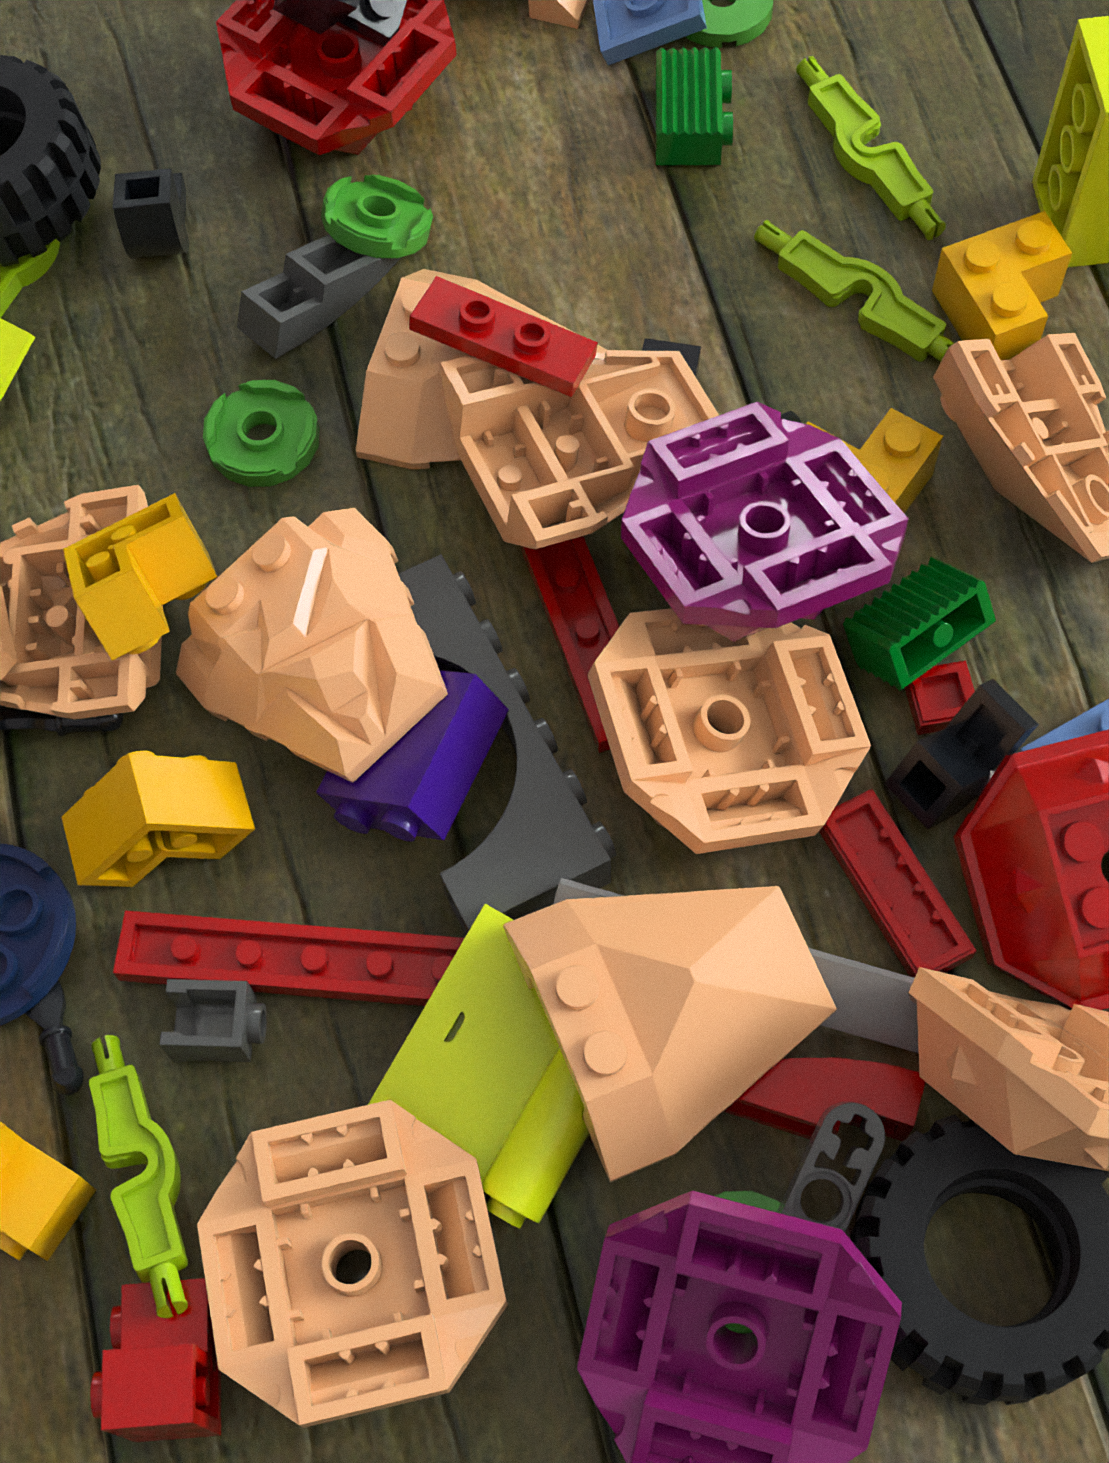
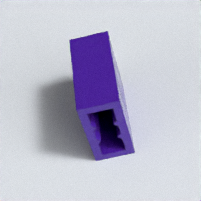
(425, 773)

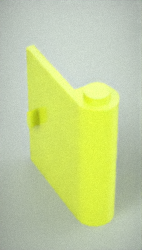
(492, 1075)

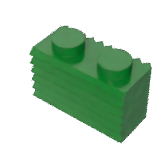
(690, 107)
(919, 622)

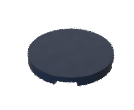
(34, 930)

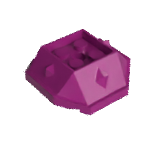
(758, 522)
(698, 1392)

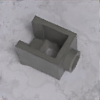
(214, 1021)

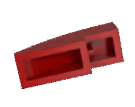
(801, 1089)

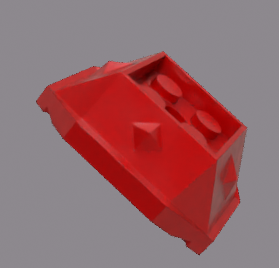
(331, 85)
(1036, 869)

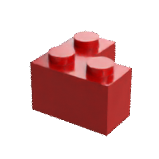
(161, 1370)

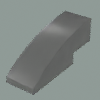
(310, 294)

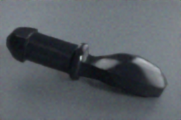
(24, 719)
(56, 1039)

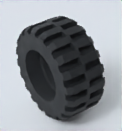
(45, 161)
(936, 1337)

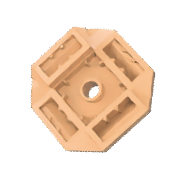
(782, 715)
(1018, 1067)
(288, 1217)

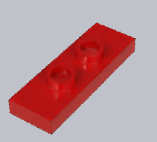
(503, 336)
(895, 886)

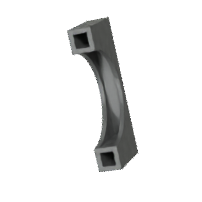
(543, 826)

